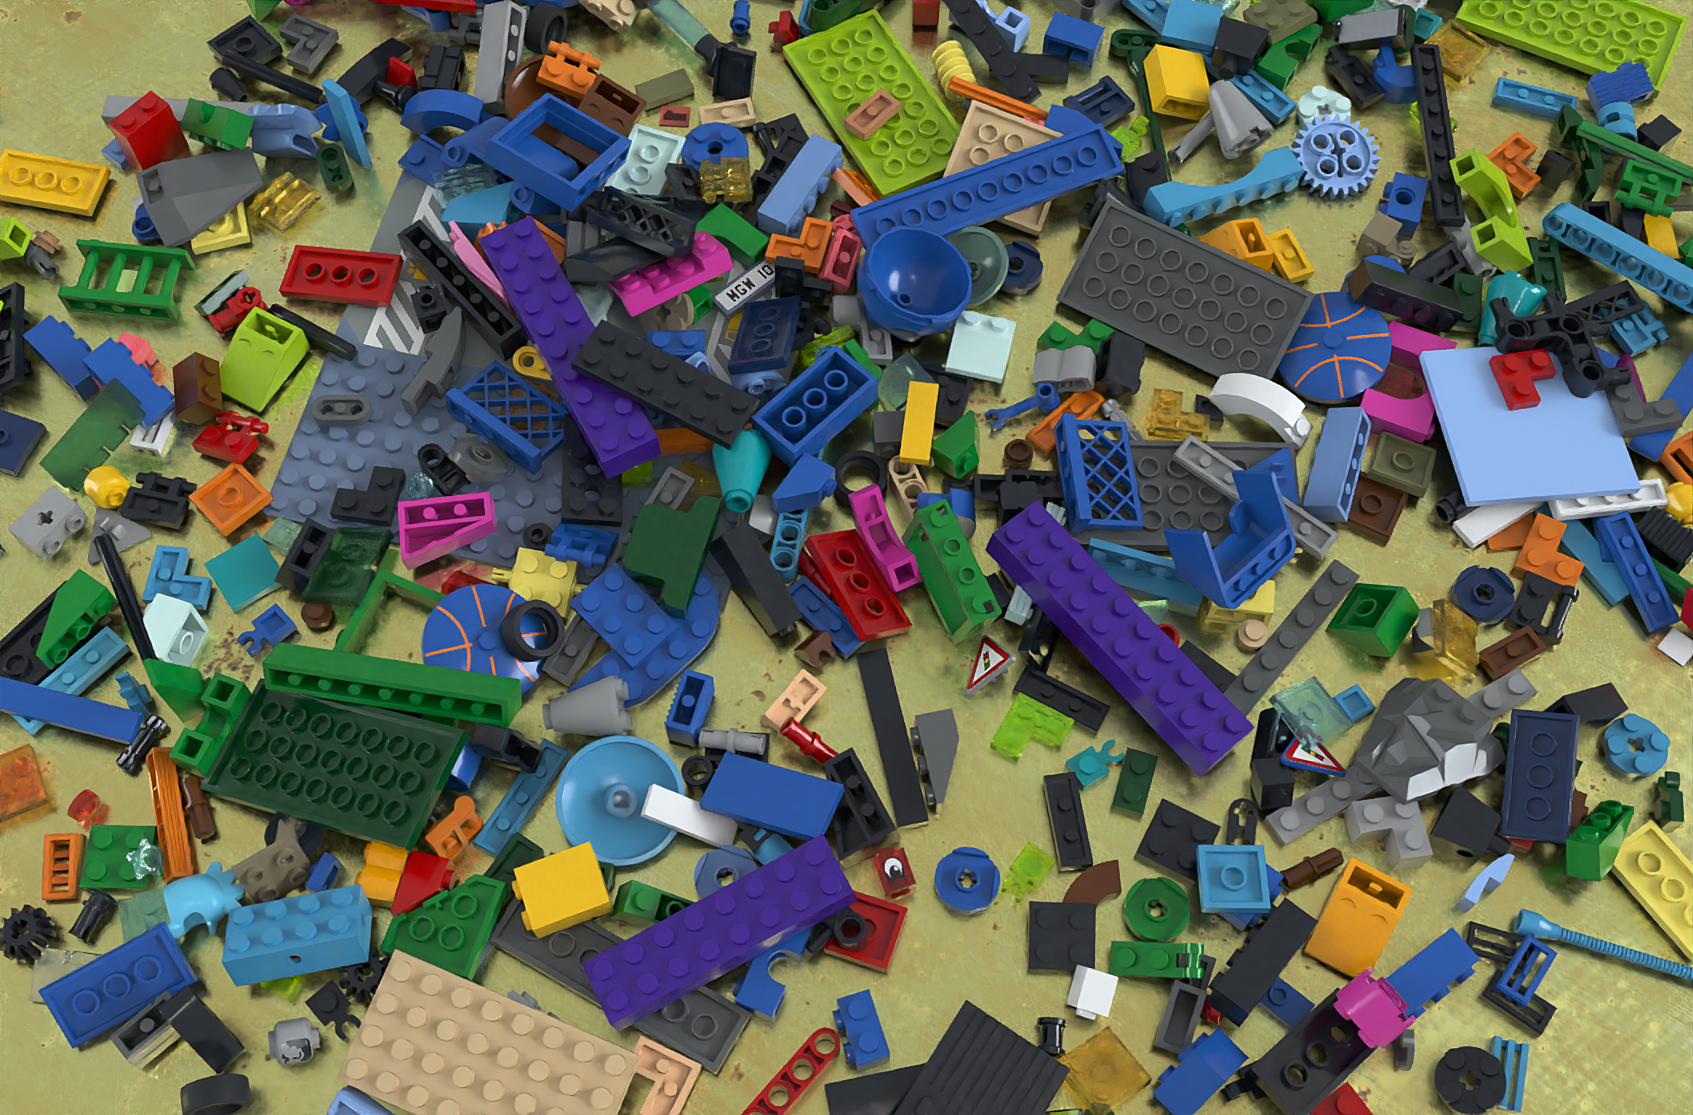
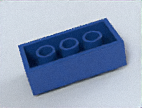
(816, 406)

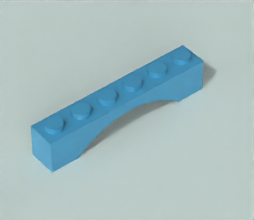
(1179, 202)

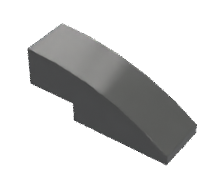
(1183, 1008)

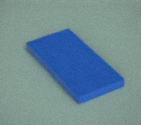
(772, 797)
(117, 984)

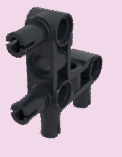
(1566, 337)

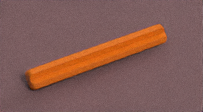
(995, 99)

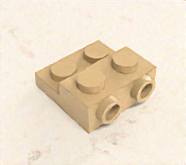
(615, 13)

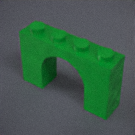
(743, 244)

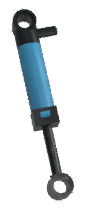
(769, 845)

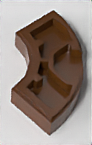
(1095, 884)

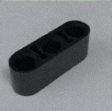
(202, 1029)

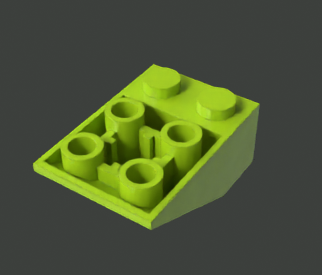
(261, 358)

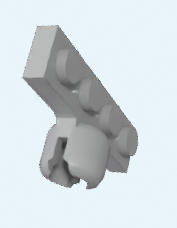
(850, 310)

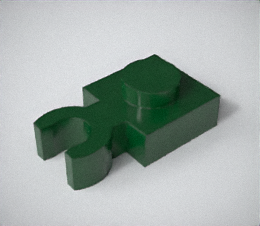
(1670, 807)

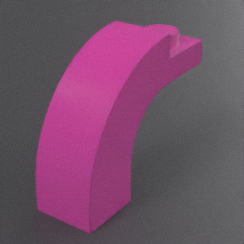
(881, 540)

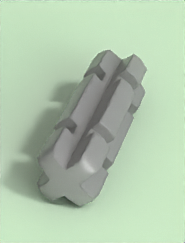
(1111, 410)

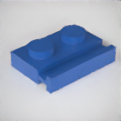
(424, 159)

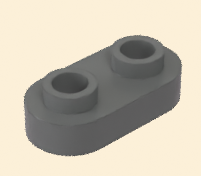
(342, 410)

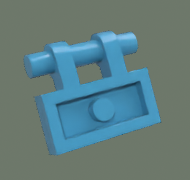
(1633, 334)

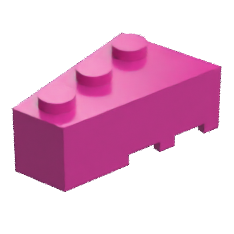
(442, 525)

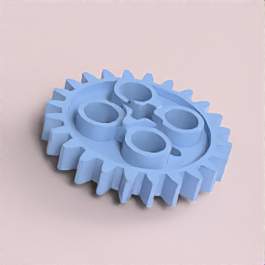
(1358, 154)

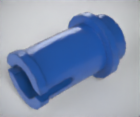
(740, 21)

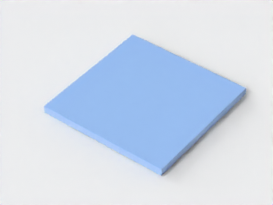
(1529, 454)

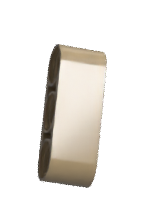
(906, 486)

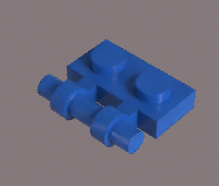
(581, 544)

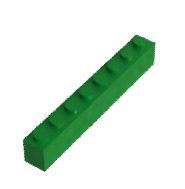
(393, 684)

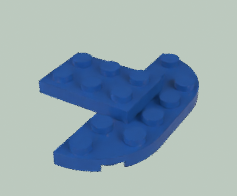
(644, 638)

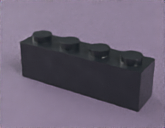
(1405, 296)
(1261, 961)

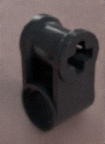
(444, 473)

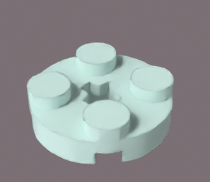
(1322, 99)

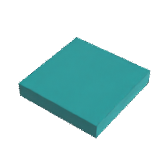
(244, 572)

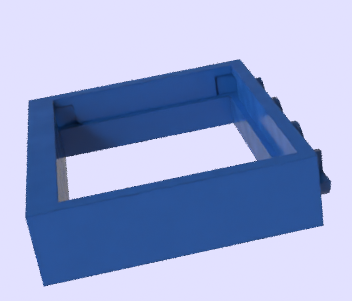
(572, 122)

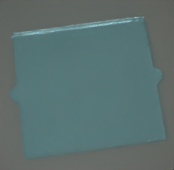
(897, 377)

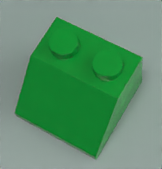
(1375, 618)

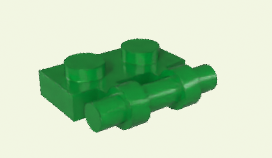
(1650, 182)

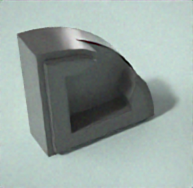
(1404, 1050)

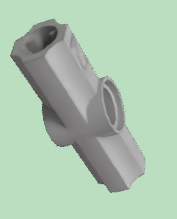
(1463, 239)

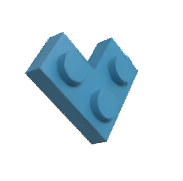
(169, 578)

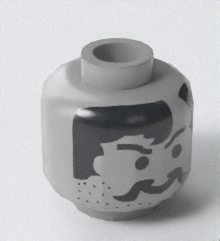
(293, 1041)

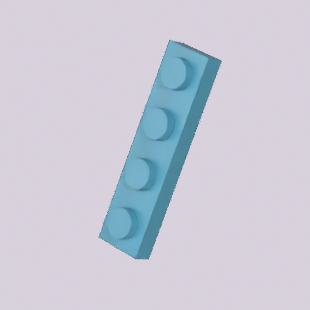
(81, 669)

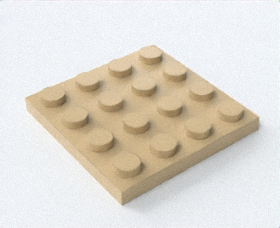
(995, 134)

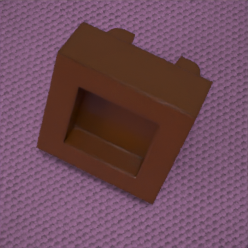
(812, 645)

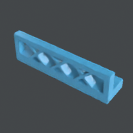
(1143, 574)

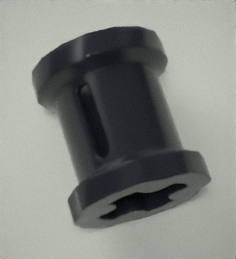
(1051, 1035)

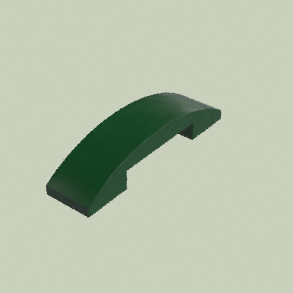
(1586, 152)

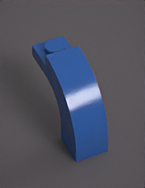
(443, 108)

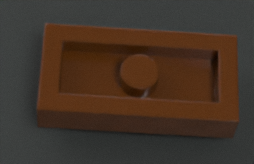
(1511, 652)

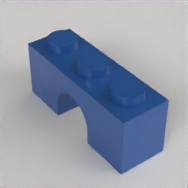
(758, 991)

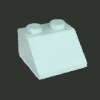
(981, 346)
(174, 629)

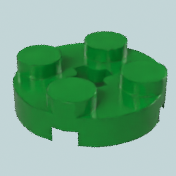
(1156, 891)

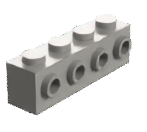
(498, 52)

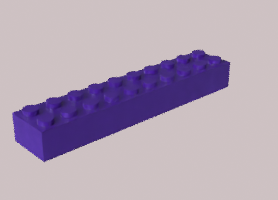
(558, 330)
(1119, 638)

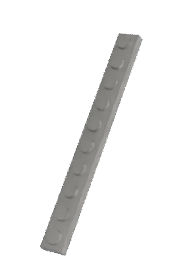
(1339, 792)

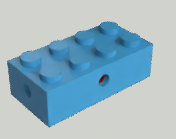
(297, 935)

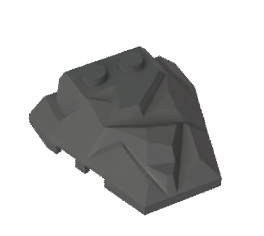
(1427, 741)

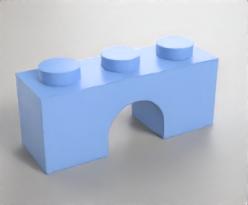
(1011, 25)

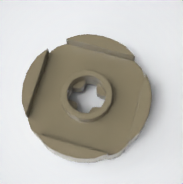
(681, 315)

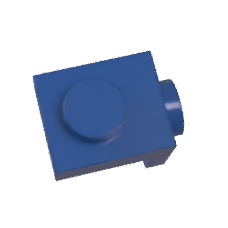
(323, 873)

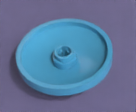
(604, 798)

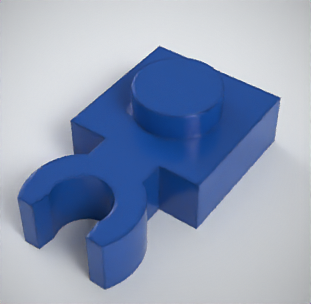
(269, 627)

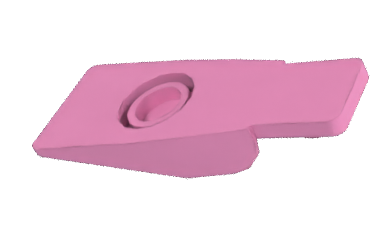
(476, 265)

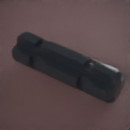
(141, 744)

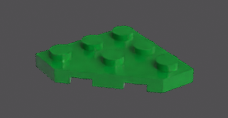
(450, 926)

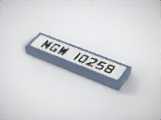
(745, 288)

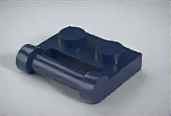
(1106, 107)

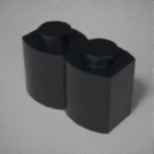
(507, 748)

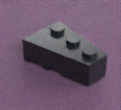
(860, 817)

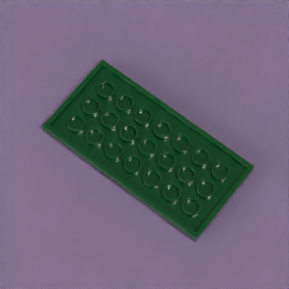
(336, 765)

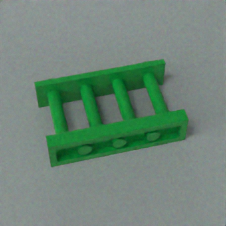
(132, 303)

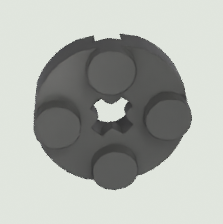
(479, 459)

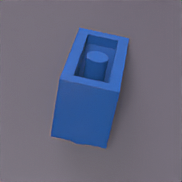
(804, 485)

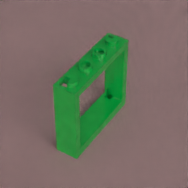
(950, 572)
(362, 615)

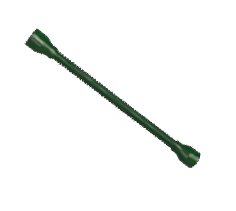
(1136, 66)

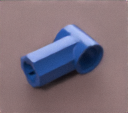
(437, 19)

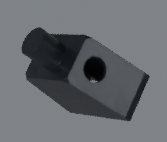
(1237, 47)
(1467, 828)

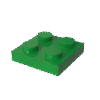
(106, 862)

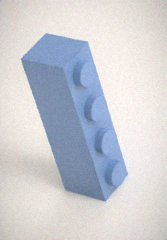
(800, 187)
(1337, 464)

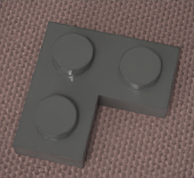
(311, 40)
(1638, 417)

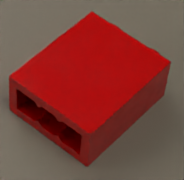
(148, 132)

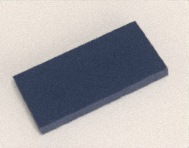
(765, 335)
(1540, 776)

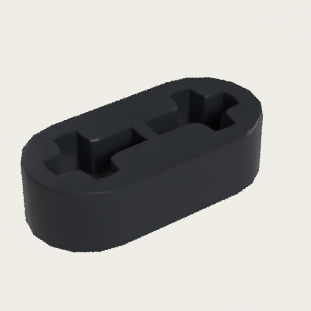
(1232, 825)

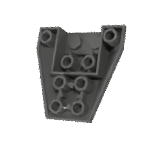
(197, 191)

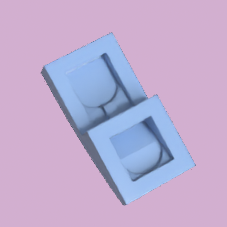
(1488, 879)

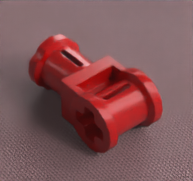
(237, 310)

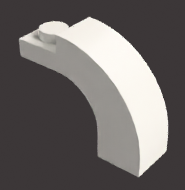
(1264, 399)

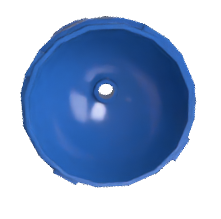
(913, 282)

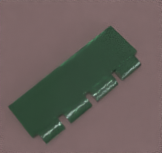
(95, 428)

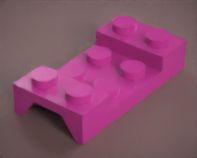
(672, 276)

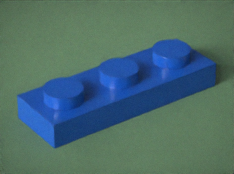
(824, 615)

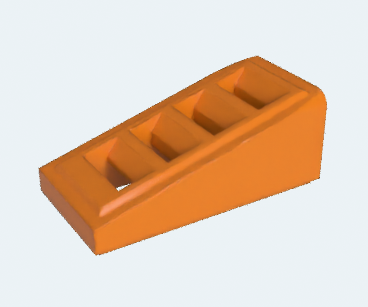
(50, 854)

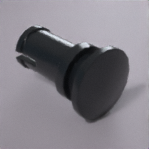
(397, 94)
(91, 913)

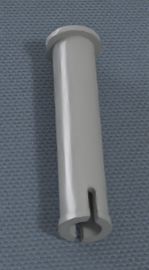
(1192, 139)

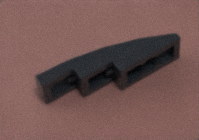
(364, 74)
(769, 174)
(1624, 218)
(986, 486)

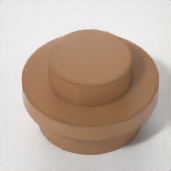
(47, 241)

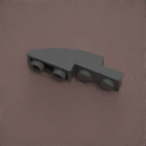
(444, 357)

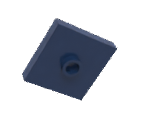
(17, 440)

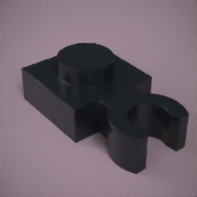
(331, 1008)

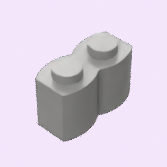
(1066, 370)

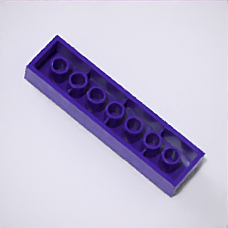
(719, 933)

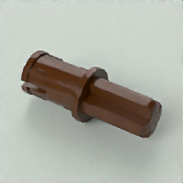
(197, 807)
(1311, 868)

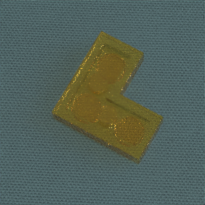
(1171, 422)

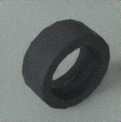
(543, 25)
(854, 459)
(553, 624)
(216, 1095)

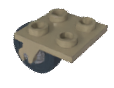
(283, 862)

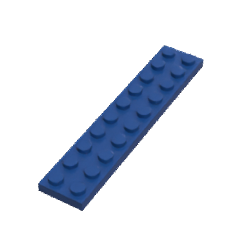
(995, 187)

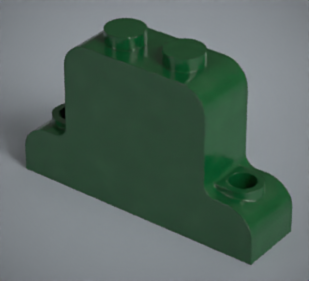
(671, 549)

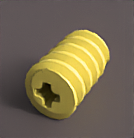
(951, 61)

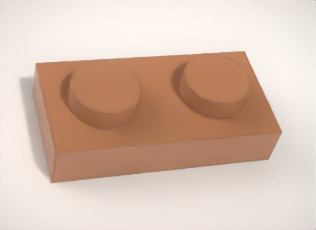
(872, 114)

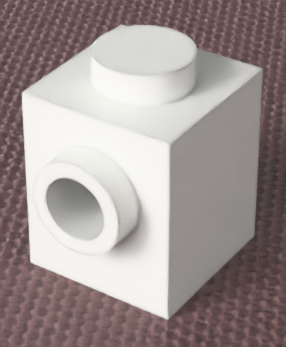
(1092, 992)

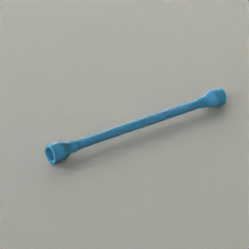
(1539, 927)

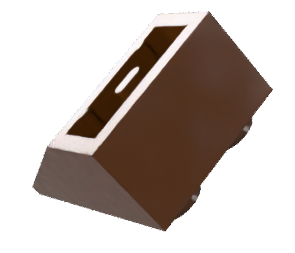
(609, 105)

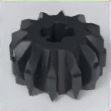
(39, 932)
(353, 974)

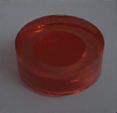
(83, 805)

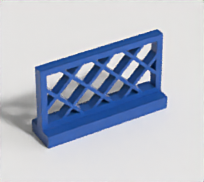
(493, 426)
(1074, 481)

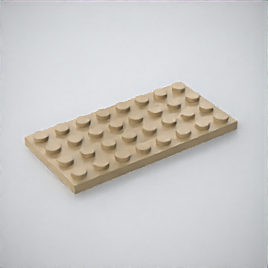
(467, 1050)

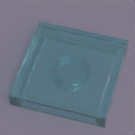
(1310, 713)

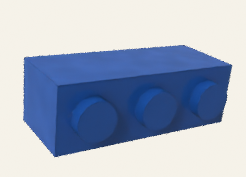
(63, 354)
(114, 361)
(1432, 971)

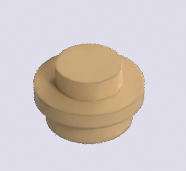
(1253, 634)

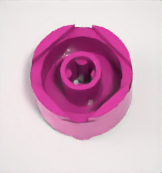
(1374, 1009)

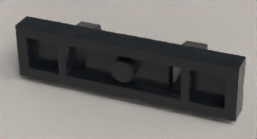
(12, 323)

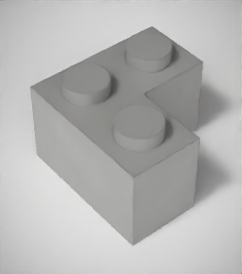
(1394, 823)

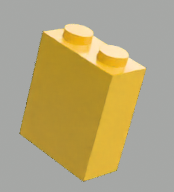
(1177, 82)
(562, 890)

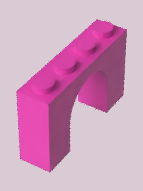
(1408, 417)

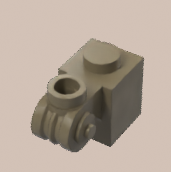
(1380, 239)

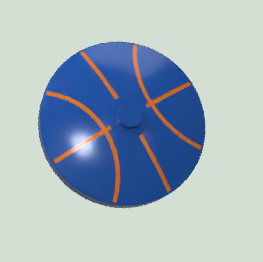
(1336, 350)
(467, 634)

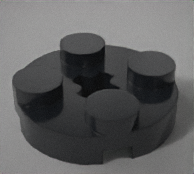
(1485, 1067)

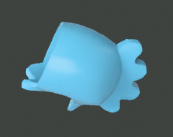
(201, 899)

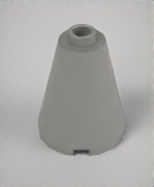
(1236, 120)

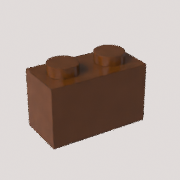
(197, 388)

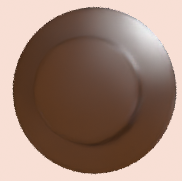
(1018, 453)
(316, 614)

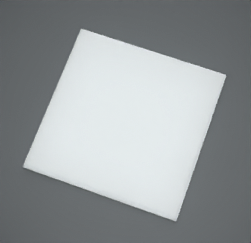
(1677, 646)

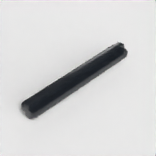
(272, 77)
(316, 333)

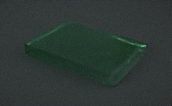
(348, 566)

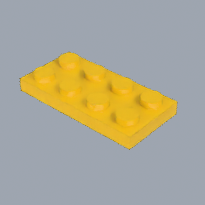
(51, 182)

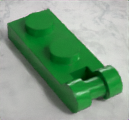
(1156, 959)

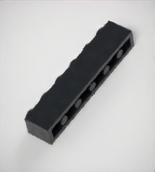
(462, 289)

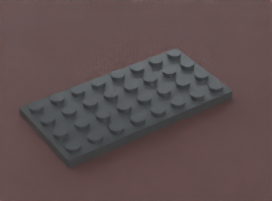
(1183, 295)
(1171, 493)

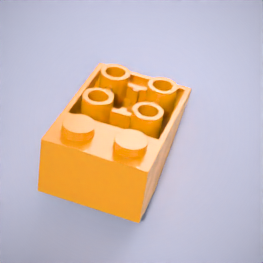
(1242, 240)
(1358, 918)

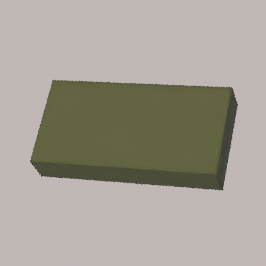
(665, 88)

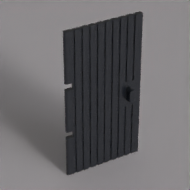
(984, 1071)

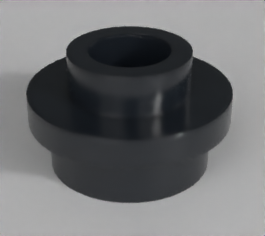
(537, 544)

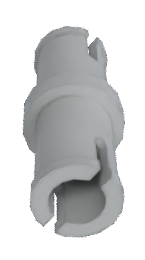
(732, 740)

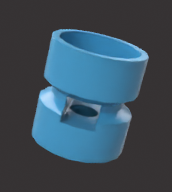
(1619, 119)

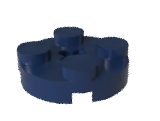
(1030, 268)
(1492, 580)

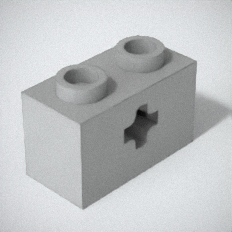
(48, 523)

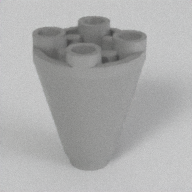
(591, 710)

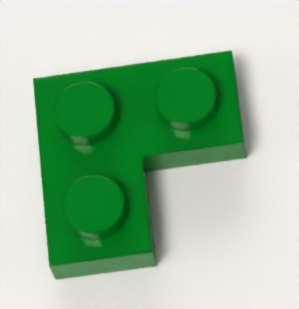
(1062, 338)

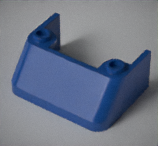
(1249, 555)

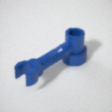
(1045, 399)

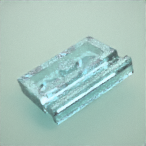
(460, 182)
(142, 912)

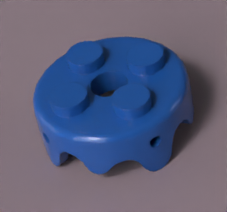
(712, 136)

